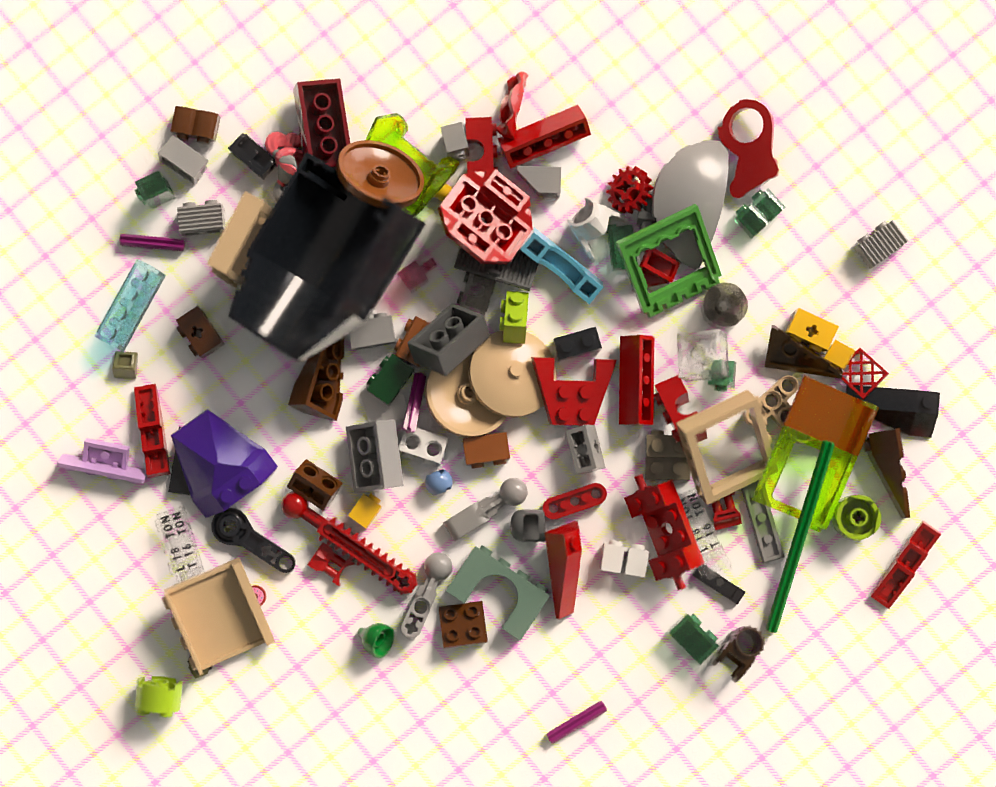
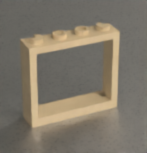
(231, 249)
(712, 416)

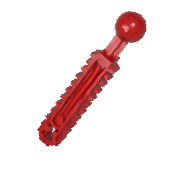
(296, 507)

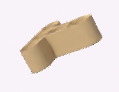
(781, 401)

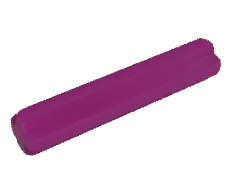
(152, 242)
(414, 402)
(576, 722)

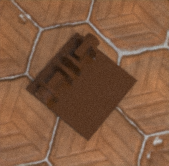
(463, 624)

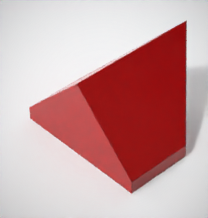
(658, 267)

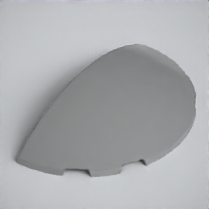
(692, 177)

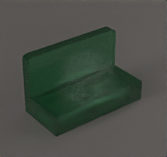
(614, 234)

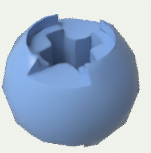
(438, 482)

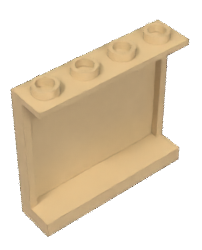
(217, 615)

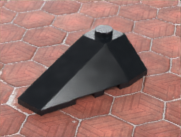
(905, 409)

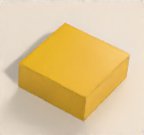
(839, 354)

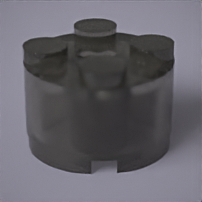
(734, 298)

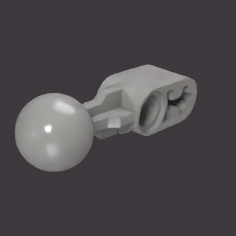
(511, 492)
(437, 568)

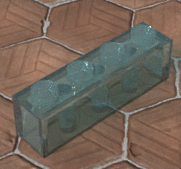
(130, 305)

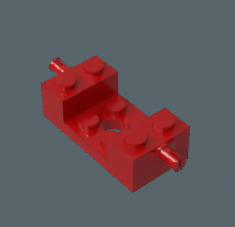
(675, 550)

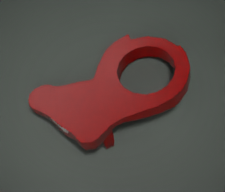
(755, 158)

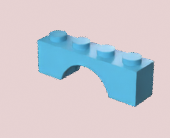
(574, 274)

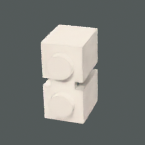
(635, 560)

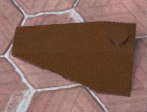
(318, 384)
(885, 453)

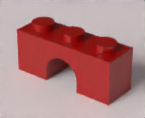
(481, 132)
(671, 396)

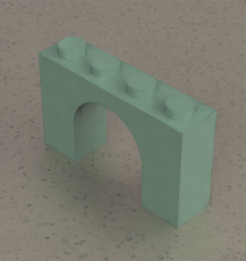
(530, 596)

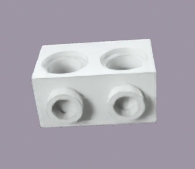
(425, 439)

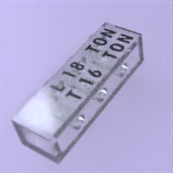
(707, 539)
(179, 544)

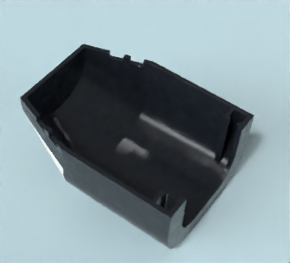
(320, 263)

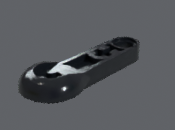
(247, 537)

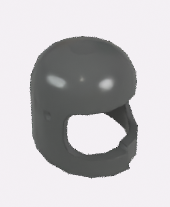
(528, 525)

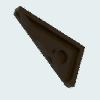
(791, 355)

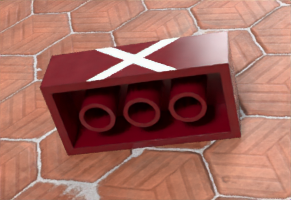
(321, 119)

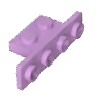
(104, 460)

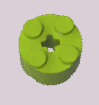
(865, 508)
(158, 696)

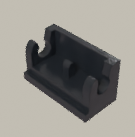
(253, 156)

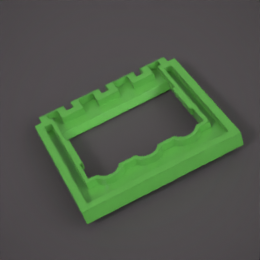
(651, 237)

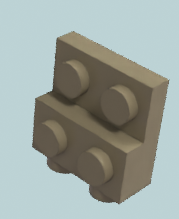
(664, 458)

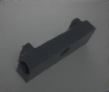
(727, 589)

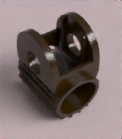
(733, 652)

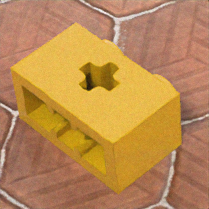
(824, 330)

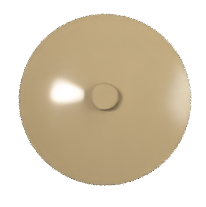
(505, 377)
(455, 405)

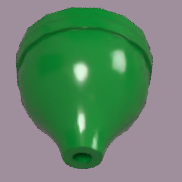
(377, 639)

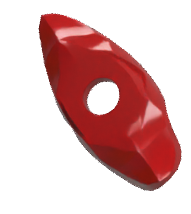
(511, 105)

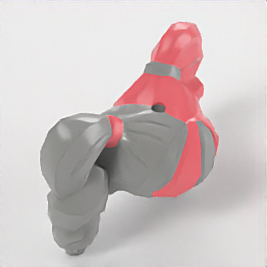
(286, 158)

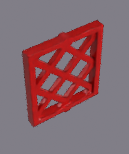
(874, 385)

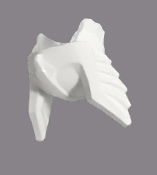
(592, 222)

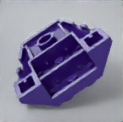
(219, 462)

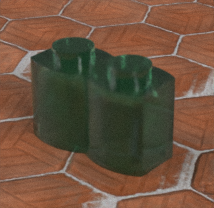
(759, 213)

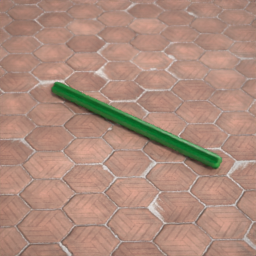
(800, 536)

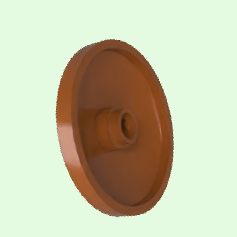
(379, 170)

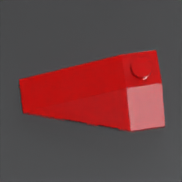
(564, 562)

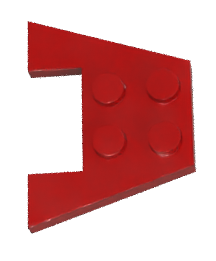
(572, 400)

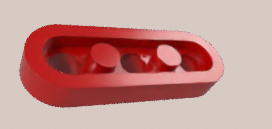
(585, 501)

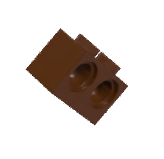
(314, 484)

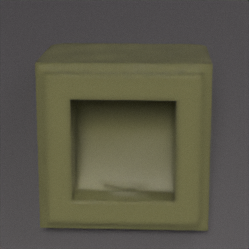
(125, 365)

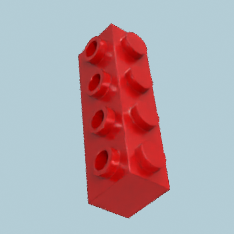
(545, 136)
(636, 354)

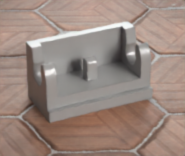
(183, 159)

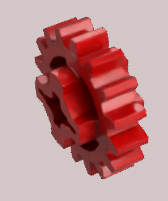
(629, 190)

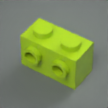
(515, 317)

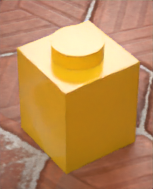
(366, 510)

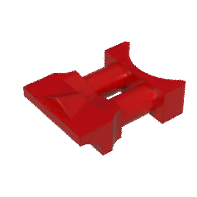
(728, 517)
(322, 558)

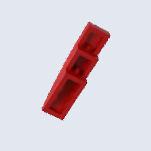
(152, 430)
(905, 564)

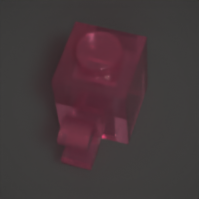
(415, 276)

